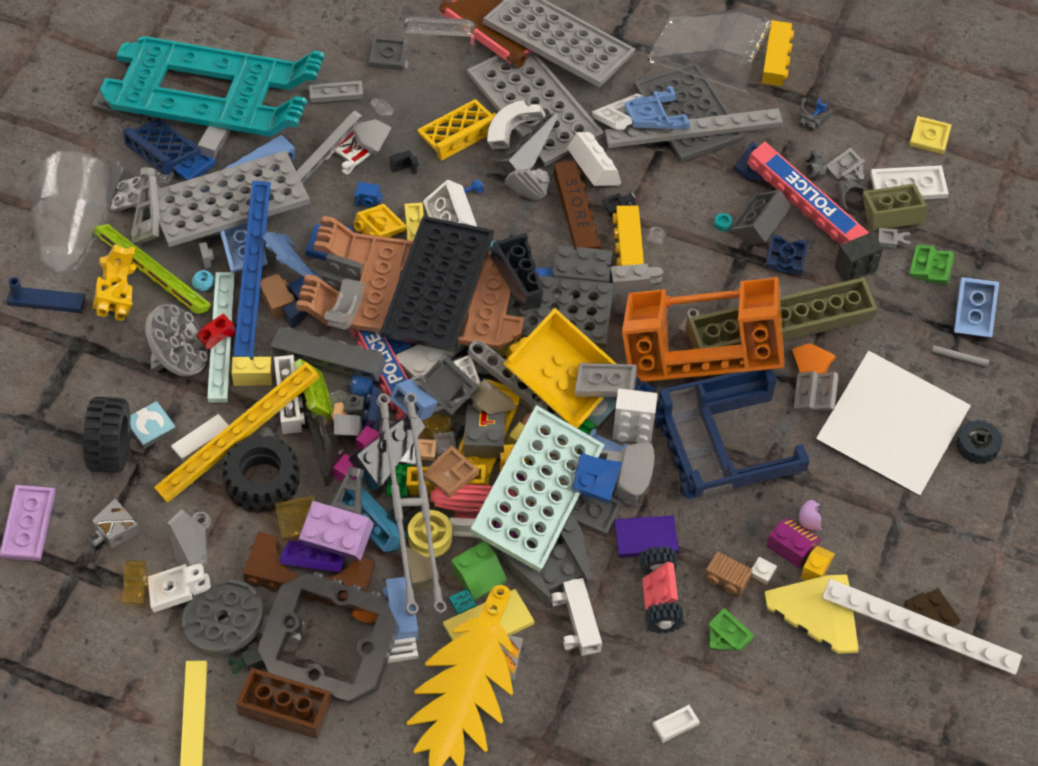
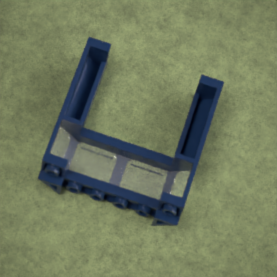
(693, 437)

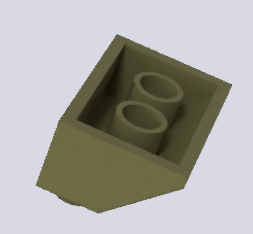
(894, 206)

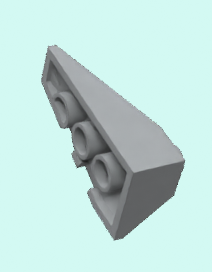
(188, 540)

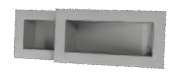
(213, 141)
(347, 425)

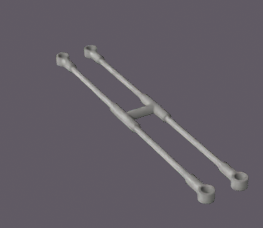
(398, 503)

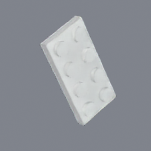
(928, 179)

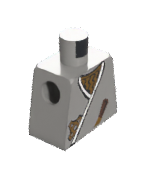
(113, 526)

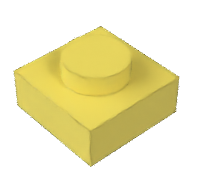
(514, 434)

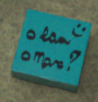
(462, 602)

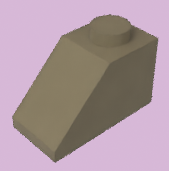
(491, 399)
(420, 571)

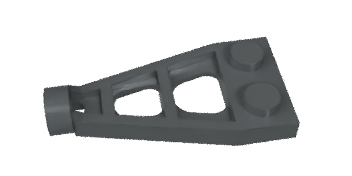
(349, 484)

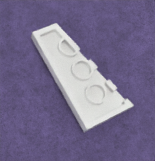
(422, 358)

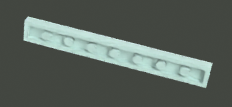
(220, 354)

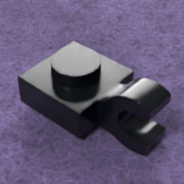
(611, 202)

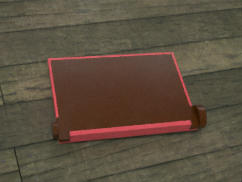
(476, 11)

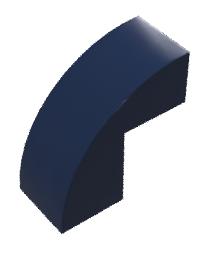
(291, 314)

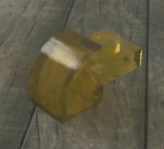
(135, 581)

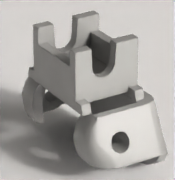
(634, 472)

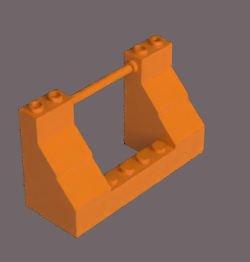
(759, 325)

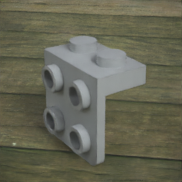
(127, 195)

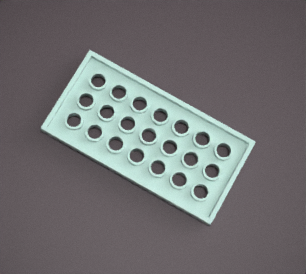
(542, 499)

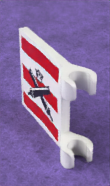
(351, 153)

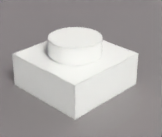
(763, 570)

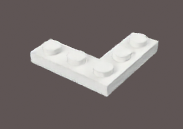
(615, 114)

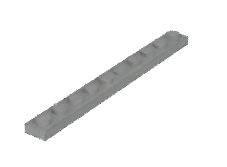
(698, 127)

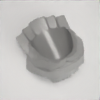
(528, 183)

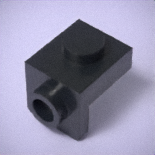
(404, 160)

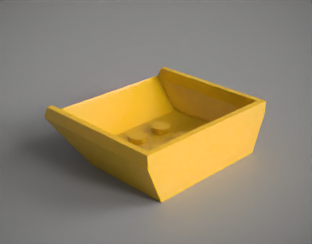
(550, 366)

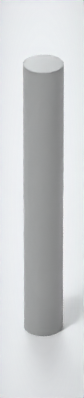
(960, 356)

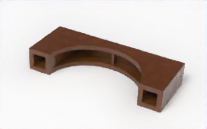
(265, 570)

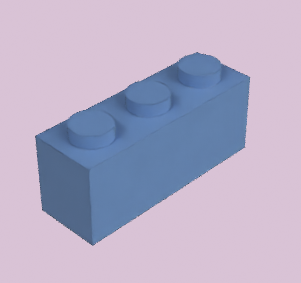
(396, 597)

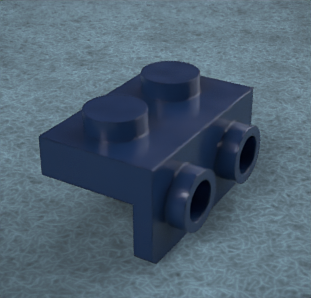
(372, 414)

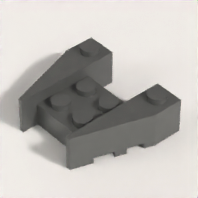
(563, 564)

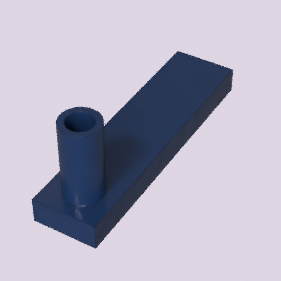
(43, 299)

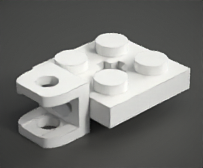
(183, 583)

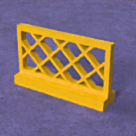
(464, 136)

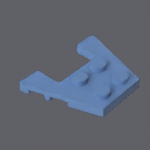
(650, 113)
(282, 246)

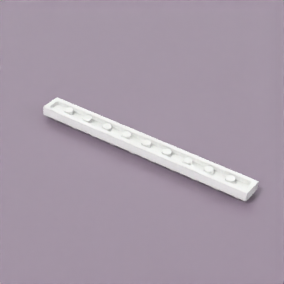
(922, 627)

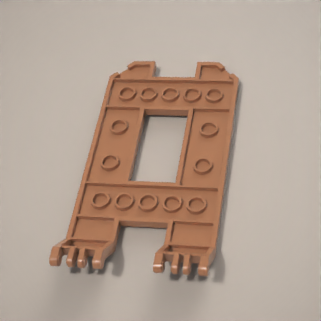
(382, 267)

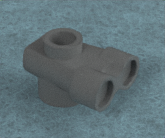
(814, 165)

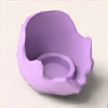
(809, 517)

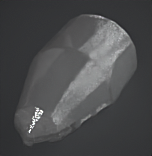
(67, 207)

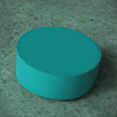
(723, 222)

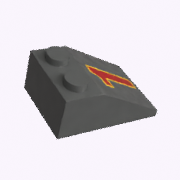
(483, 433)

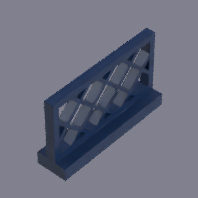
(150, 152)

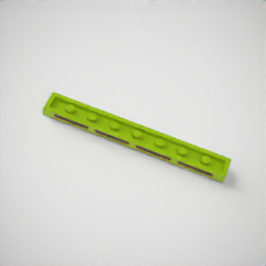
(154, 270)

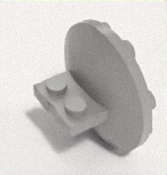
(175, 341)

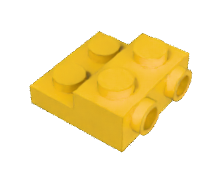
(378, 222)

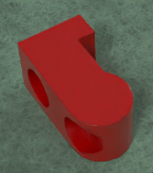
(216, 331)

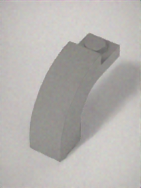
(347, 304)

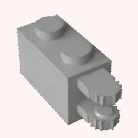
(634, 278)

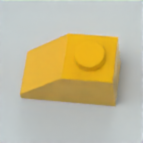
(817, 563)

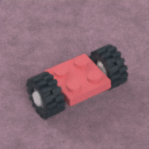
(660, 589)

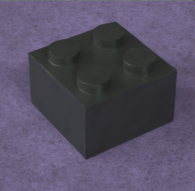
(858, 257)

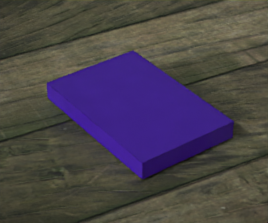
(638, 534)
(301, 555)

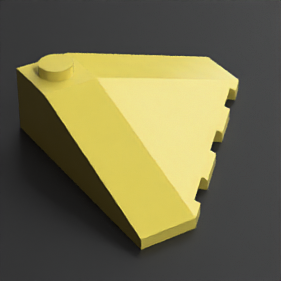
(805, 607)

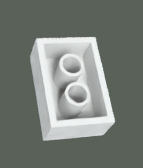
(634, 416)

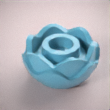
(207, 284)

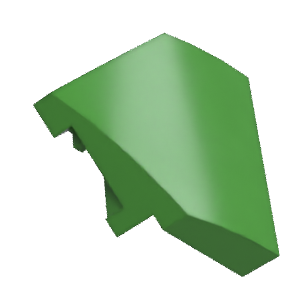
(728, 633)

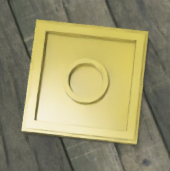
(930, 135)

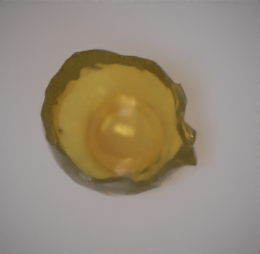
(435, 425)

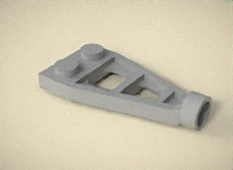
(148, 229)

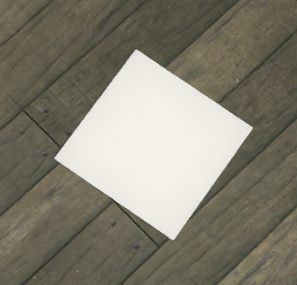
(893, 423)

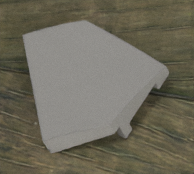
(371, 135)
(845, 166)

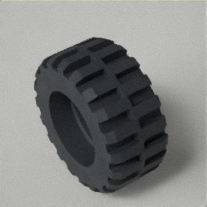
(106, 434)
(257, 452)

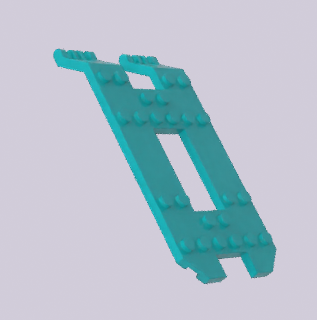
(240, 109)

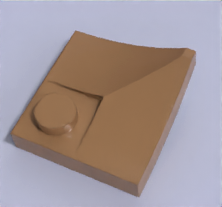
(450, 472)

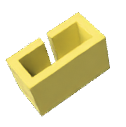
(252, 372)

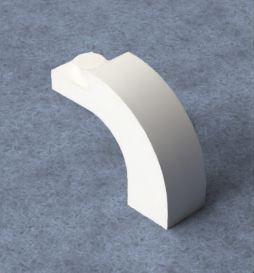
(508, 119)

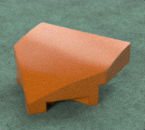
(812, 358)

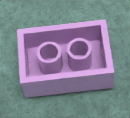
(336, 531)

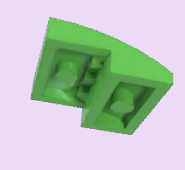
(931, 264)

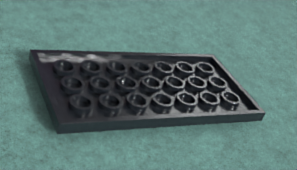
(437, 284)

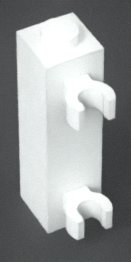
(581, 616)

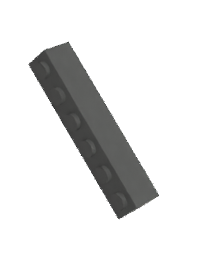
(328, 353)

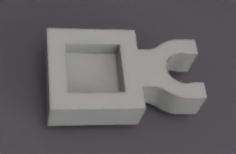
(890, 238)

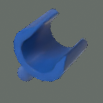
(820, 108)
(476, 185)

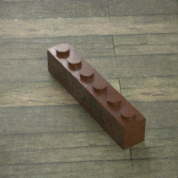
(576, 205)

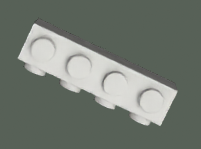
(290, 414)

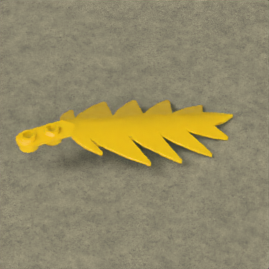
(466, 684)

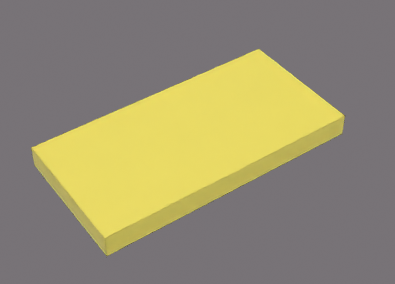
(514, 619)

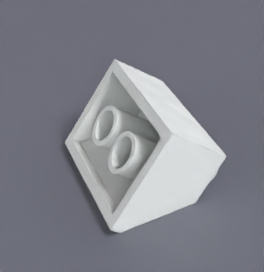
(593, 160)
(449, 204)

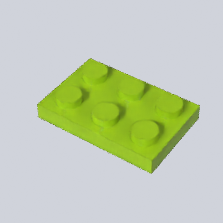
(317, 395)

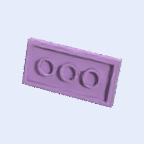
(27, 523)

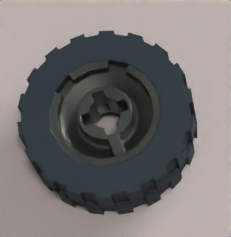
(983, 450)

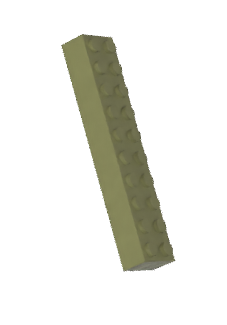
(800, 314)

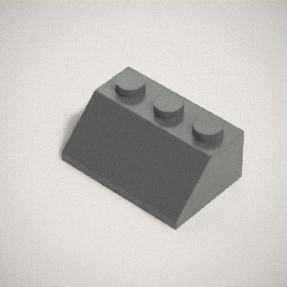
(760, 217)

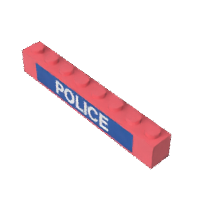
(804, 195)
(392, 372)

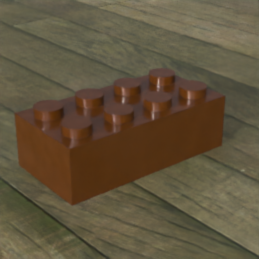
(284, 703)

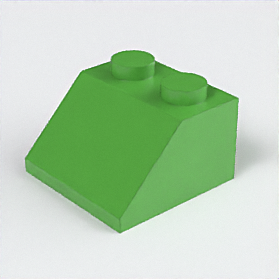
(478, 570)

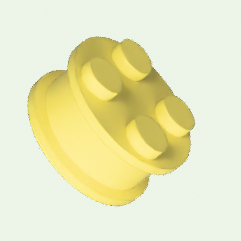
(440, 529)

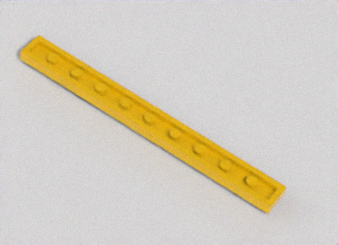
(236, 432)

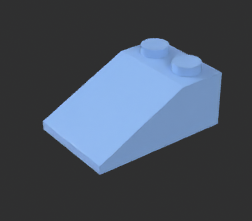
(234, 246)
(976, 307)

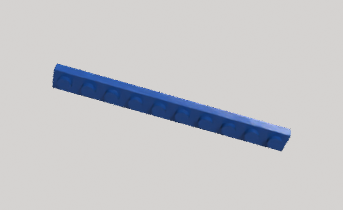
(252, 269)

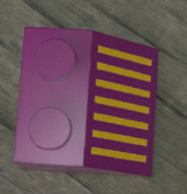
(792, 541)

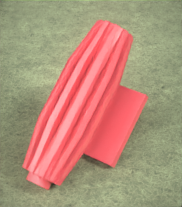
(466, 501)

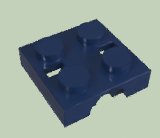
(787, 253)

